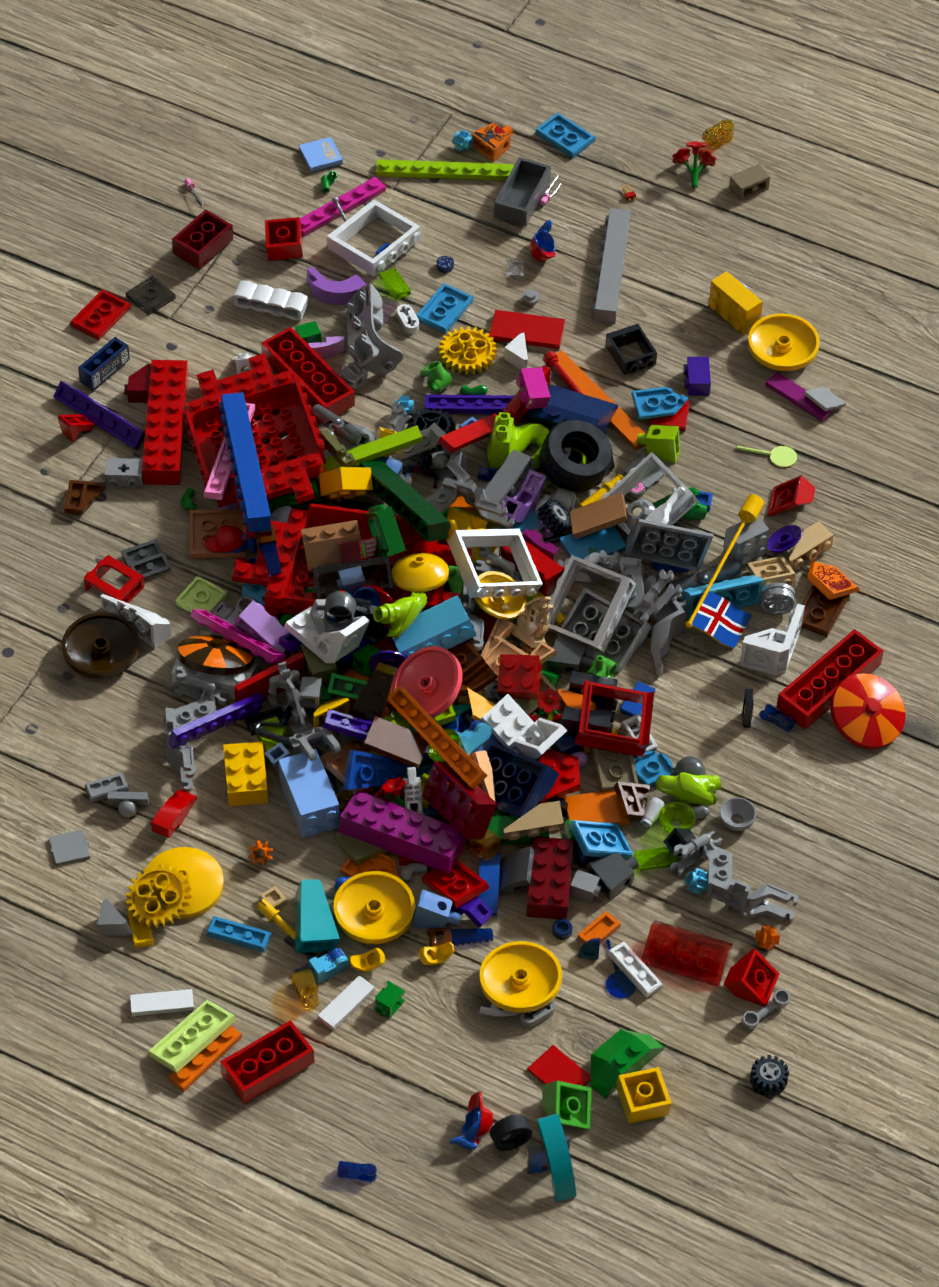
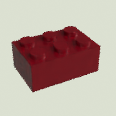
(202, 239)

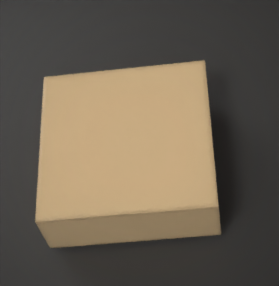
(274, 897)

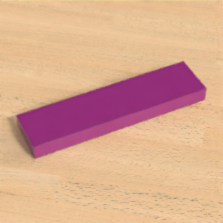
(795, 394)

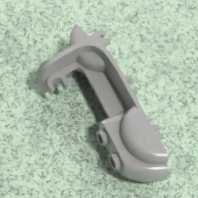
(364, 344)

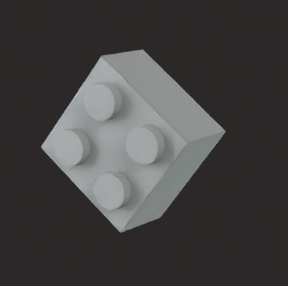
(749, 544)

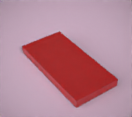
(538, 330)
(260, 681)

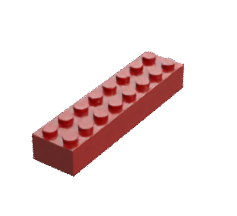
(165, 422)

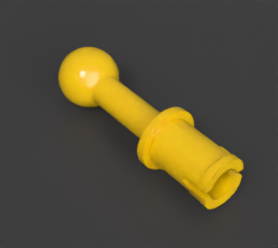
(273, 915)

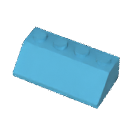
(740, 592)
(438, 626)

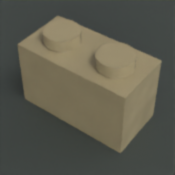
(749, 182)

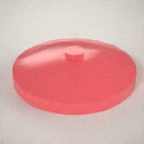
(431, 678)

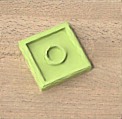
(201, 595)

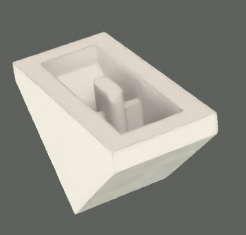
(516, 352)

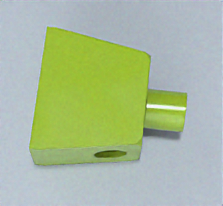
(662, 441)

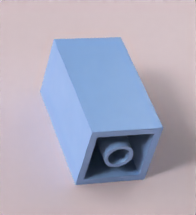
(309, 794)

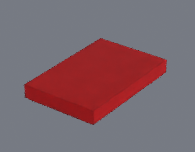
(100, 315)
(458, 886)

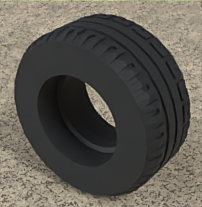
(584, 438)

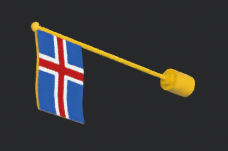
(715, 613)

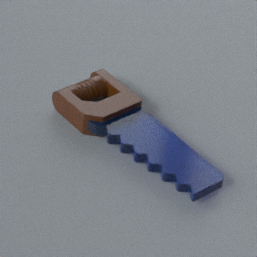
(269, 550)
(459, 936)

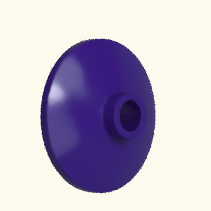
(784, 538)
(388, 657)

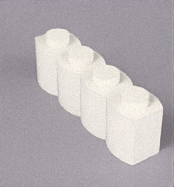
(274, 301)

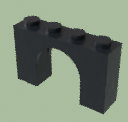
(599, 719)

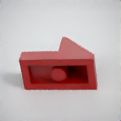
(73, 424)

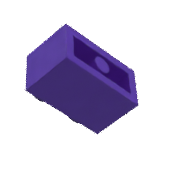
(698, 376)

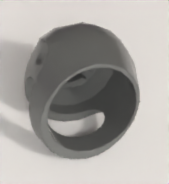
(340, 605)

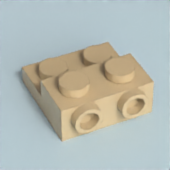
(773, 571)

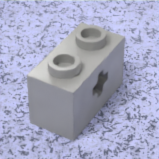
(124, 472)

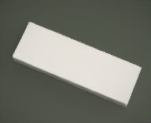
(635, 969)
(162, 1002)
(346, 1003)

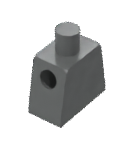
(569, 657)
(614, 873)

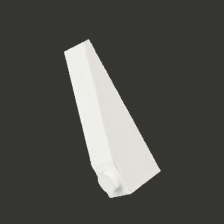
(149, 625)

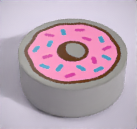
(638, 490)

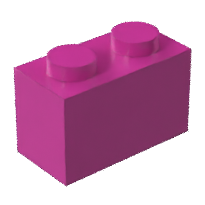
(533, 388)

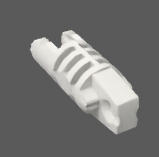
(413, 790)

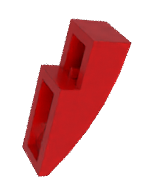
(173, 813)

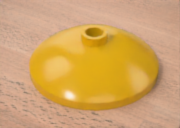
(420, 572)
(502, 607)

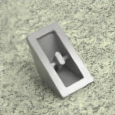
(112, 922)

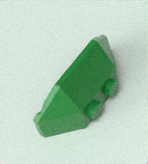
(621, 1055)

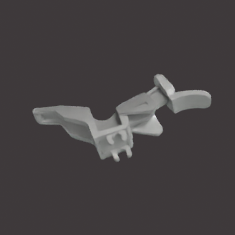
(670, 623)

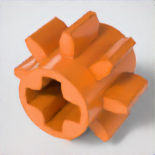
(266, 850)
(767, 937)

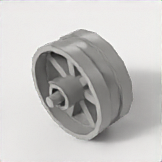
(777, 598)

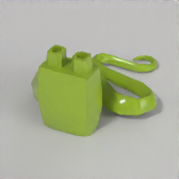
(507, 437)

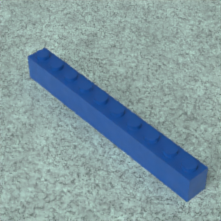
(245, 462)

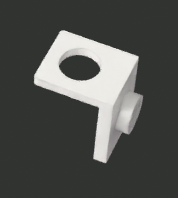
(241, 361)

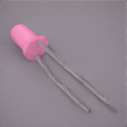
(190, 186)
(546, 197)

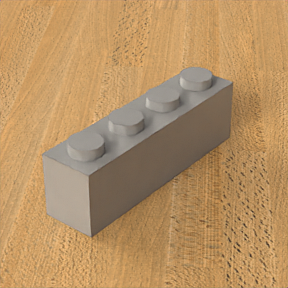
(509, 477)

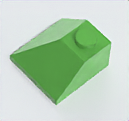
(569, 1102)

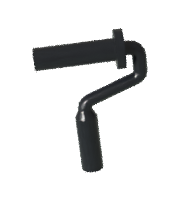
(272, 736)

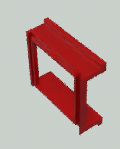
(609, 741)

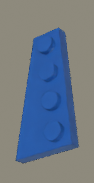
(371, 770)

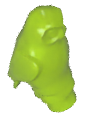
(400, 613)
(690, 787)

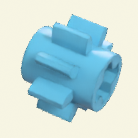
(462, 140)
(407, 404)
(697, 881)

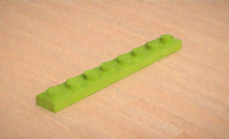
(443, 170)

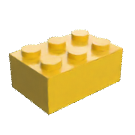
(734, 302)
(245, 773)

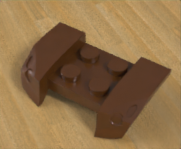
(475, 670)

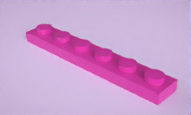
(347, 202)
(235, 634)

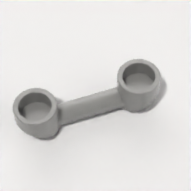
(779, 1001)

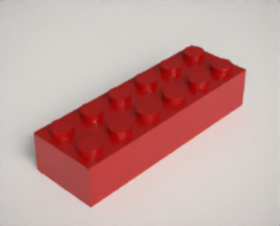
(321, 383)
(812, 691)

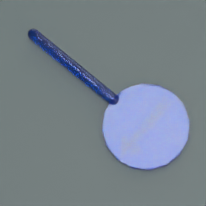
(618, 983)

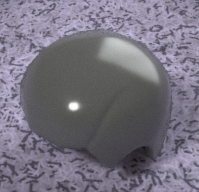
(690, 765)

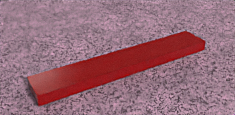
(468, 434)

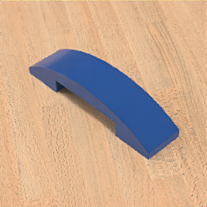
(490, 873)

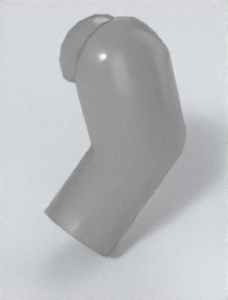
(700, 811)
(412, 868)

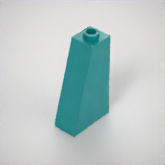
(313, 919)

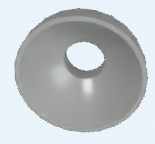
(647, 508)
(737, 807)

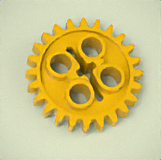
(467, 350)
(176, 886)

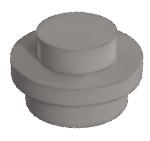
(530, 297)

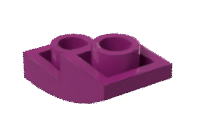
(534, 538)

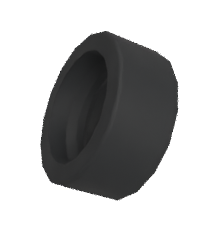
(510, 1132)

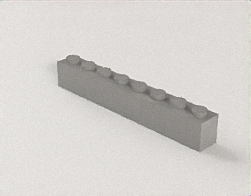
(612, 265)

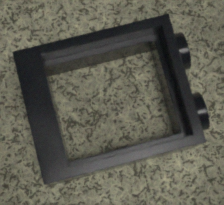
(632, 334)

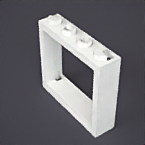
(338, 238)
(636, 474)
(488, 538)
(614, 612)

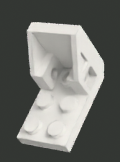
(330, 645)
(766, 655)
(518, 731)

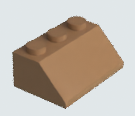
(321, 542)

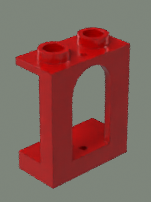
(127, 592)

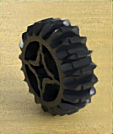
(427, 418)

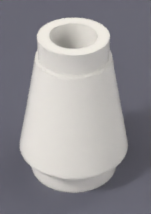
(652, 811)

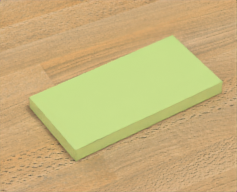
(191, 1036)

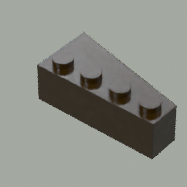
(373, 697)

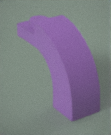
(333, 291)
(527, 497)

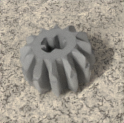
(354, 375)

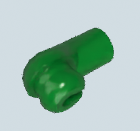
(327, 180)
(478, 390)
(187, 501)

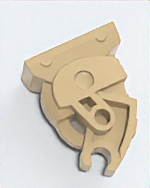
(533, 622)

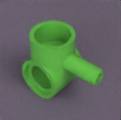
(437, 376)
(603, 667)

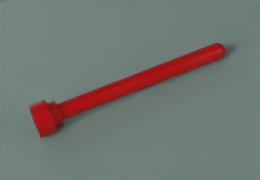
(551, 360)

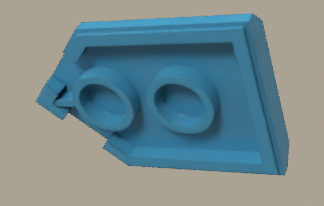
(657, 402)

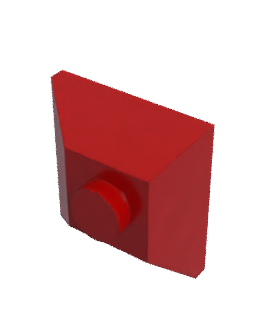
(791, 495)
(752, 978)

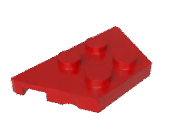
(568, 770)

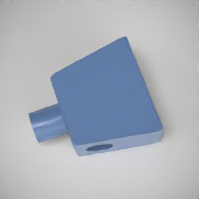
(434, 911)

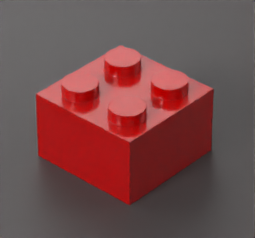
(283, 238)
(519, 676)

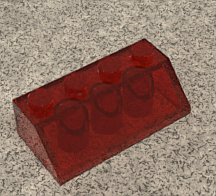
(686, 953)

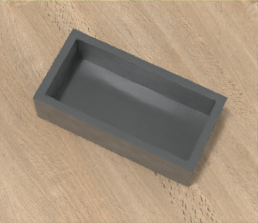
(522, 191)

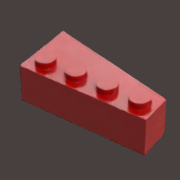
(548, 570)

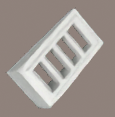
(635, 720)

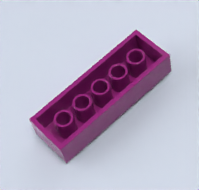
(402, 831)

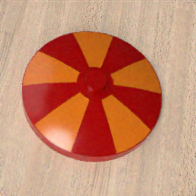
(867, 711)

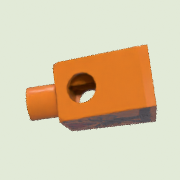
(492, 140)

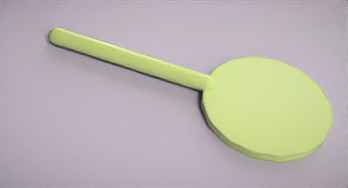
(780, 456)

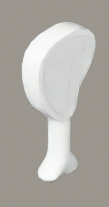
(661, 513)

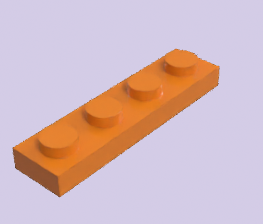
(205, 1059)

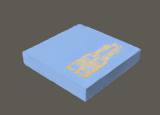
(320, 154)

